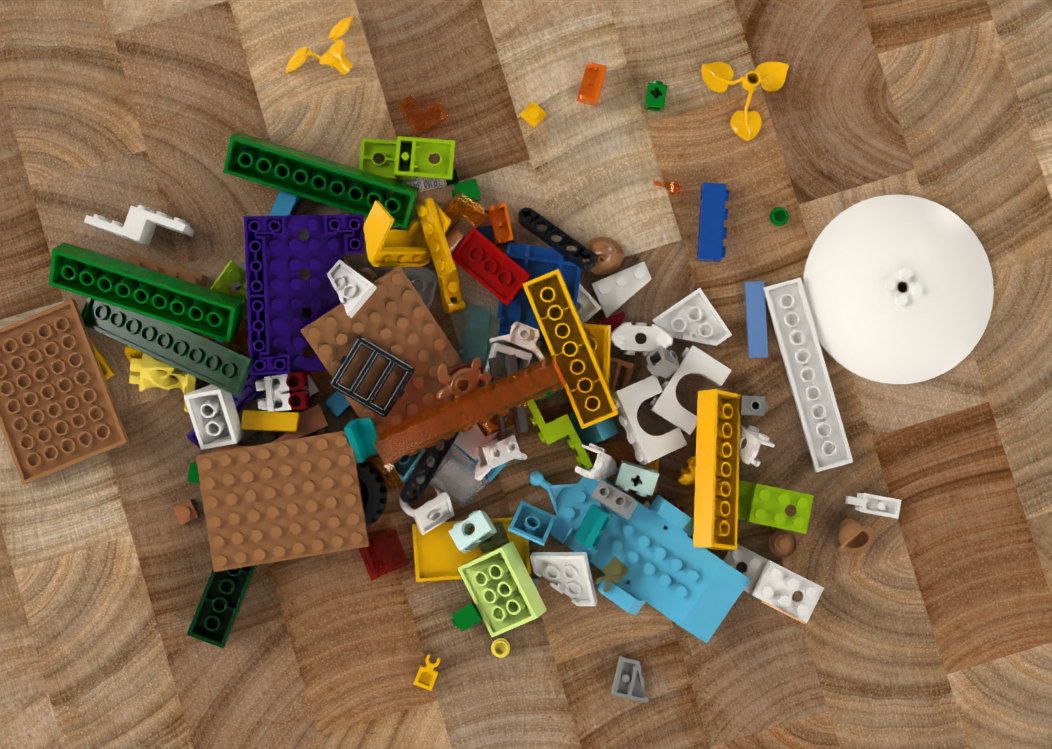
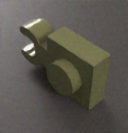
(613, 571)

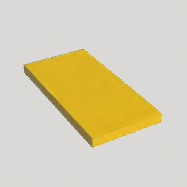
(438, 556)

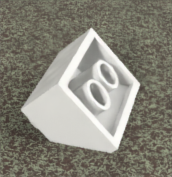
(214, 417)

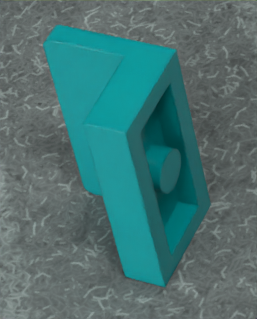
(361, 436)
(592, 527)

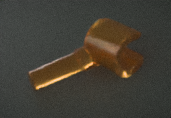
(674, 187)

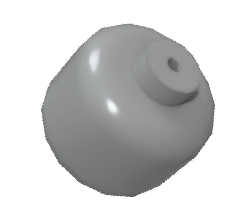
(266, 437)

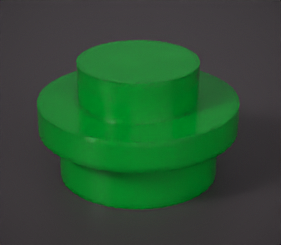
(779, 216)

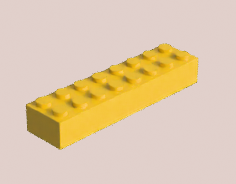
(570, 343)
(717, 470)

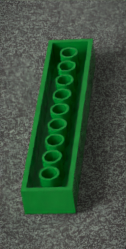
(318, 178)
(145, 292)

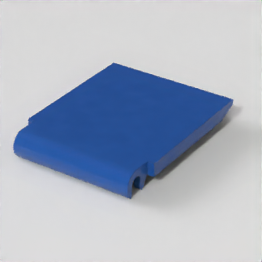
(537, 262)

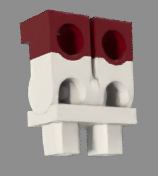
(277, 392)

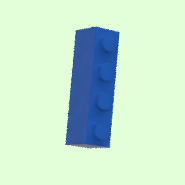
(711, 222)

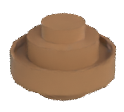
(782, 543)

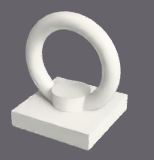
(432, 512)

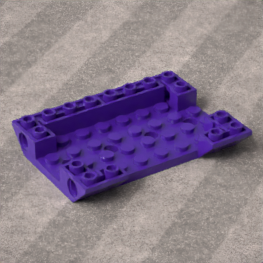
(279, 294)

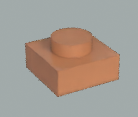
(186, 512)

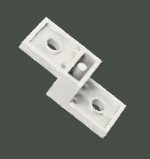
(140, 224)
(776, 584)

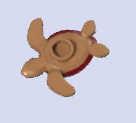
(461, 379)

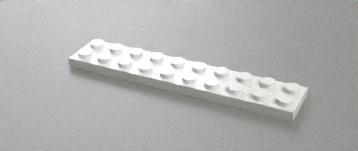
(808, 375)

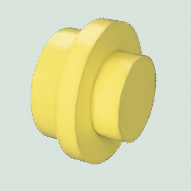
(500, 647)

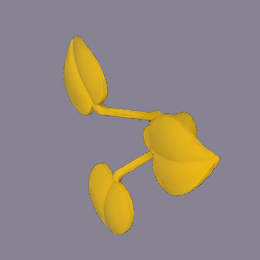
(334, 56)
(769, 74)

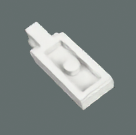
(875, 504)

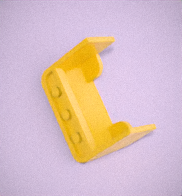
(397, 247)

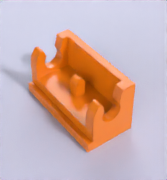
(592, 83)
(500, 224)

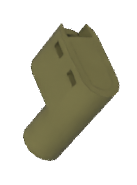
(496, 540)

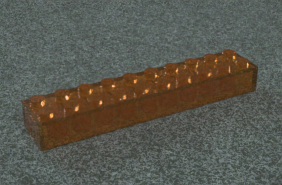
(470, 409)

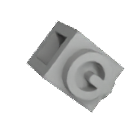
(662, 362)
(753, 405)

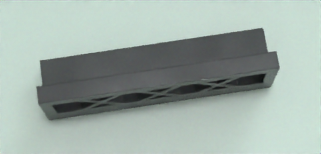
(518, 413)

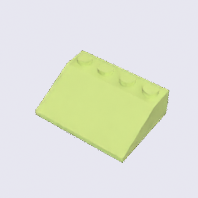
(502, 589)

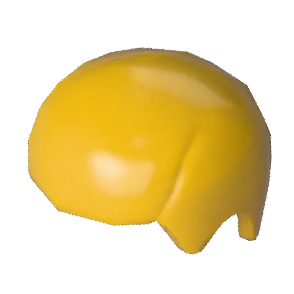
(688, 474)

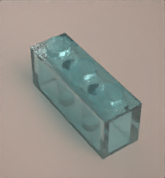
(476, 333)

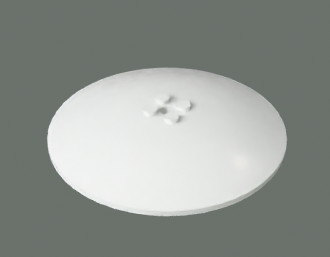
(856, 298)

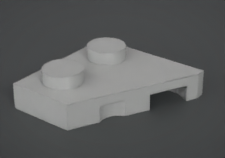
(628, 680)

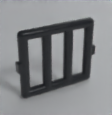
(352, 391)

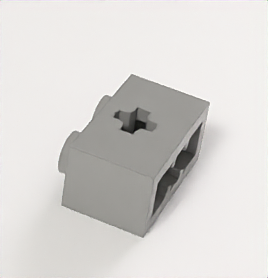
(614, 499)

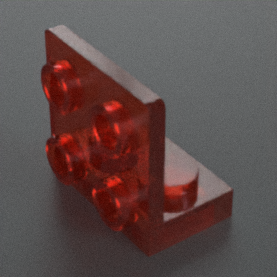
(384, 554)

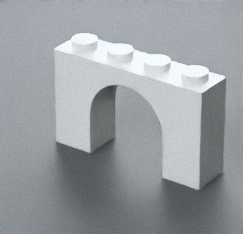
(693, 362)
(646, 446)

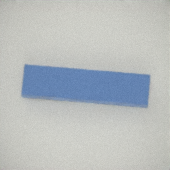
(756, 319)

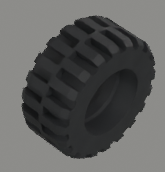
(376, 492)

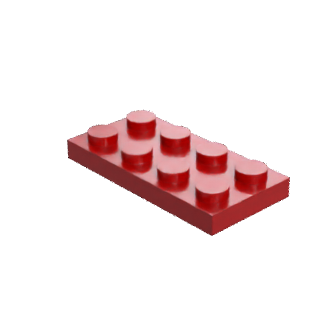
(490, 266)

